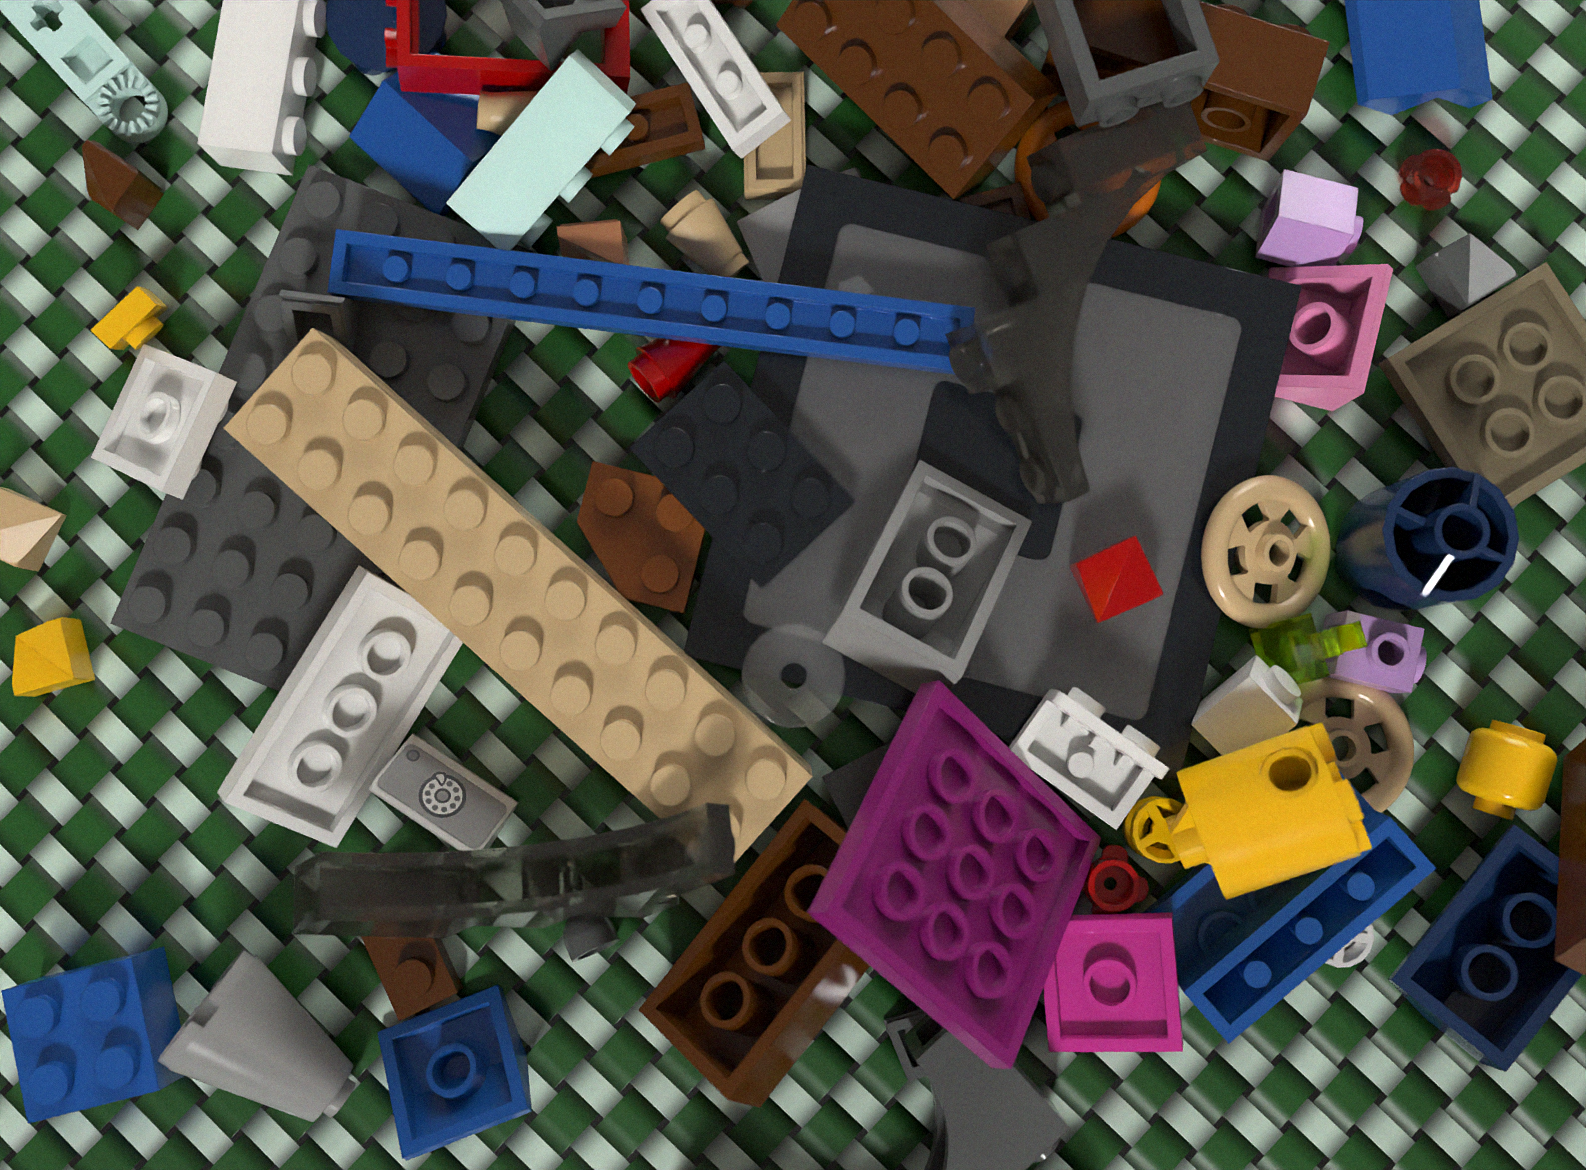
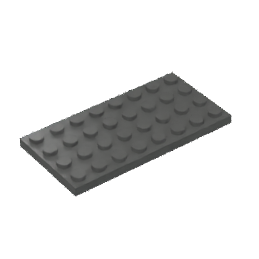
(243, 560)

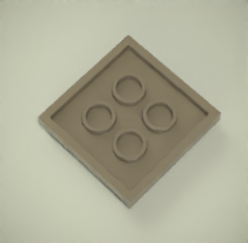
(1503, 386)

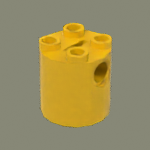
(1268, 812)

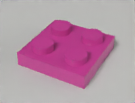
(1115, 986)

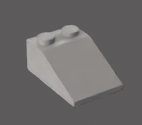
(928, 581)

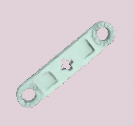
(90, 64)

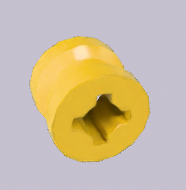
(1158, 843)

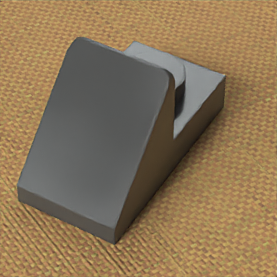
(551, 24)

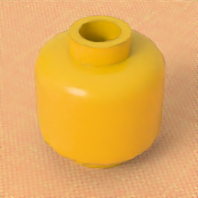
(1506, 769)

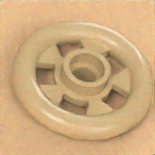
(1265, 551)
(1368, 707)

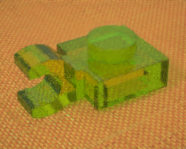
(1302, 649)

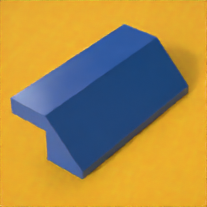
(1417, 53)
(1259, 946)

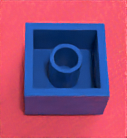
(92, 1033)

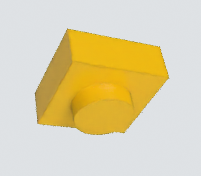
(131, 321)

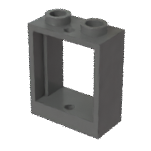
(1121, 96)

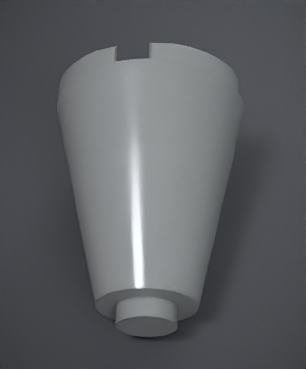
(261, 1045)

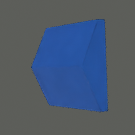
(423, 140)
(455, 1072)

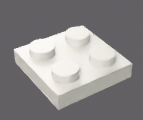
(164, 421)

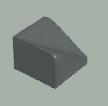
(1464, 274)

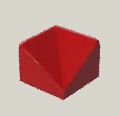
(1116, 579)

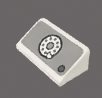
(443, 796)

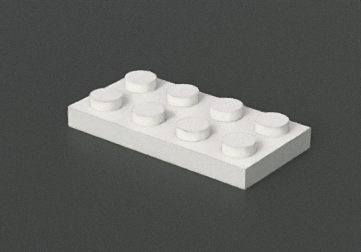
(342, 711)

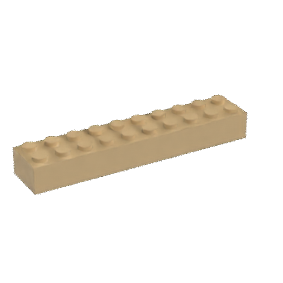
(514, 591)

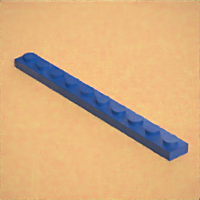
(645, 301)

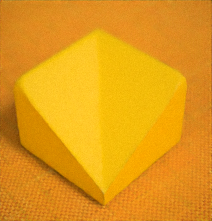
(51, 658)

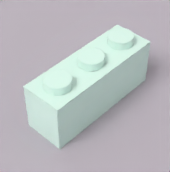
(544, 154)

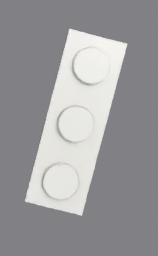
(718, 71)

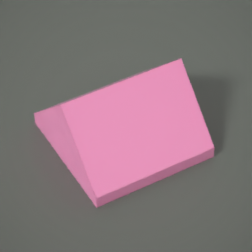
(1332, 332)

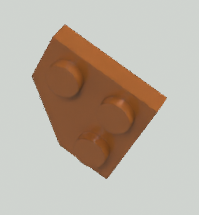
(641, 536)

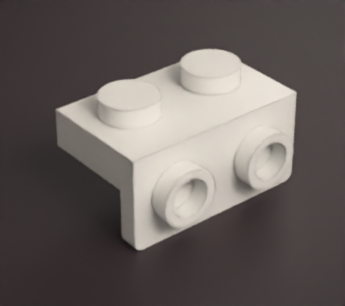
(1087, 756)

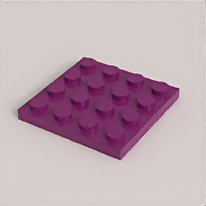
(959, 876)

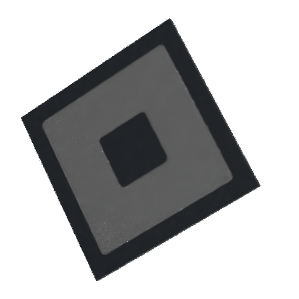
(1167, 419)

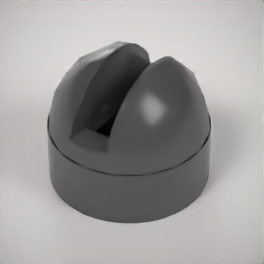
(588, 935)

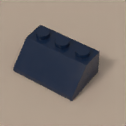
(1490, 954)

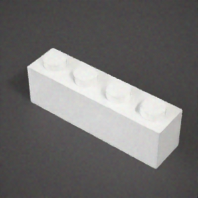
(261, 83)

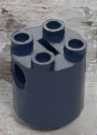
(1427, 541)

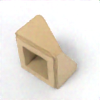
(26, 530)

